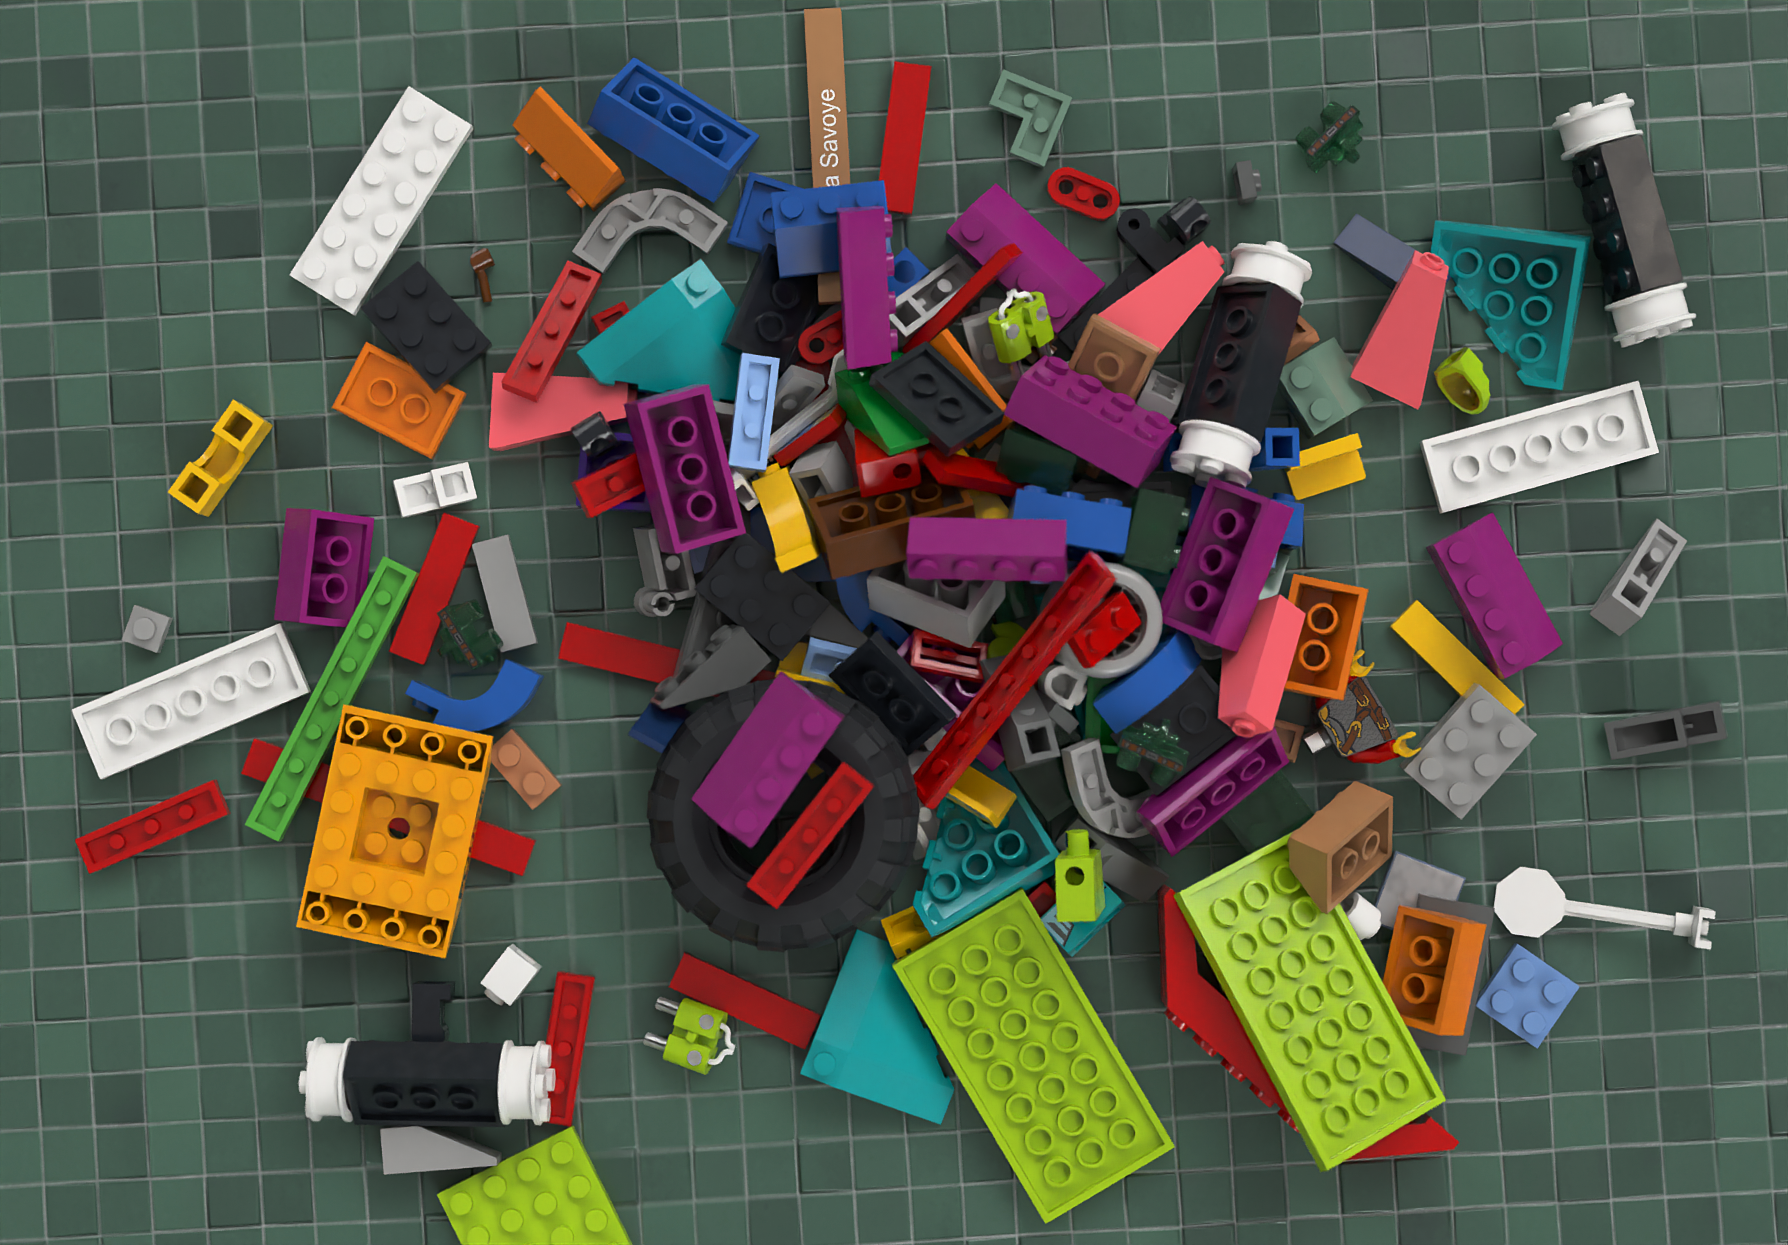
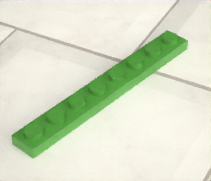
(334, 689)

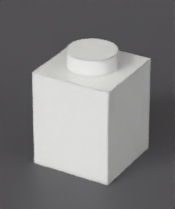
(510, 976)

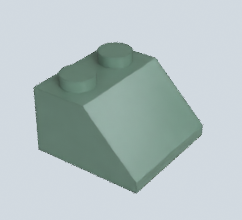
(1321, 388)

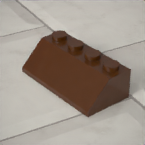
(874, 529)

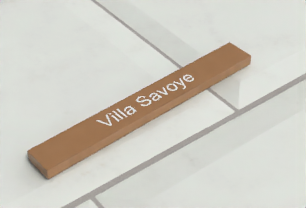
(827, 115)

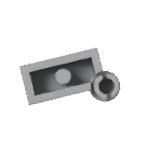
(664, 575)

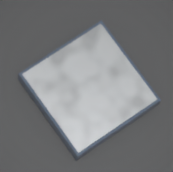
(1409, 877)

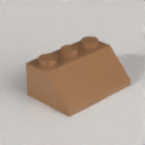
(1342, 844)

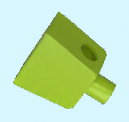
(1079, 895)

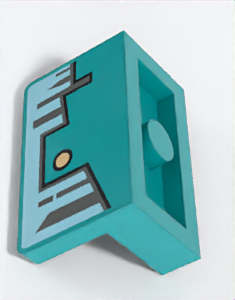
(1075, 935)

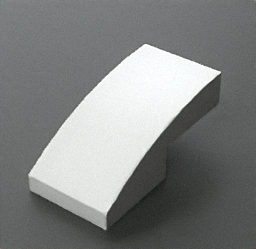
(434, 490)

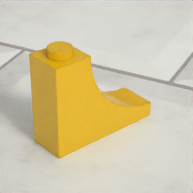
(786, 517)

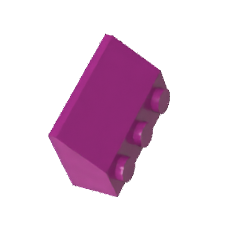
(322, 566)

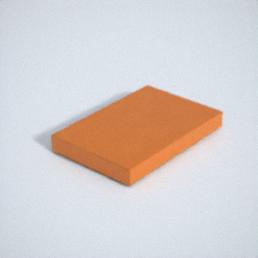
(397, 402)

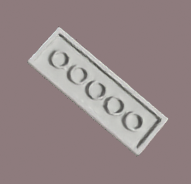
(381, 201)
(1539, 447)
(191, 701)

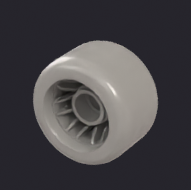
(1136, 646)

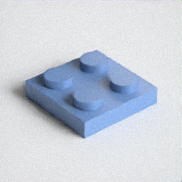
(1526, 995)

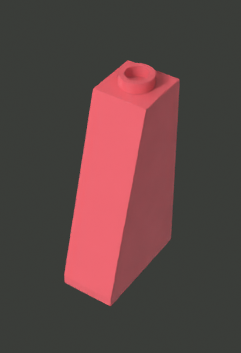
(1169, 297)
(1403, 337)
(560, 407)
(1258, 672)

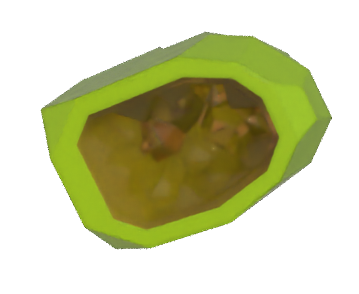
(1464, 381)

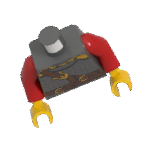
(1357, 725)

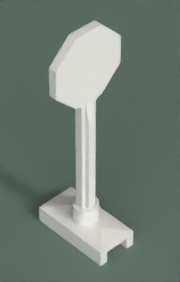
(788, 431)
(1533, 903)

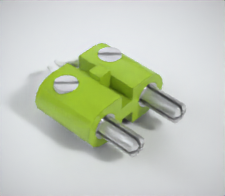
(1021, 328)
(693, 1036)

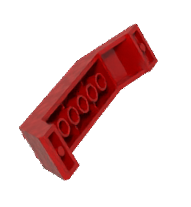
(1218, 1029)

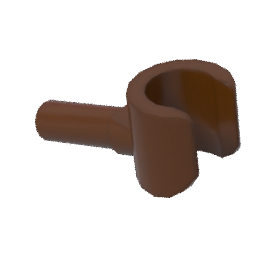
(480, 262)

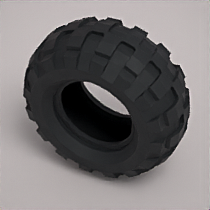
(831, 899)

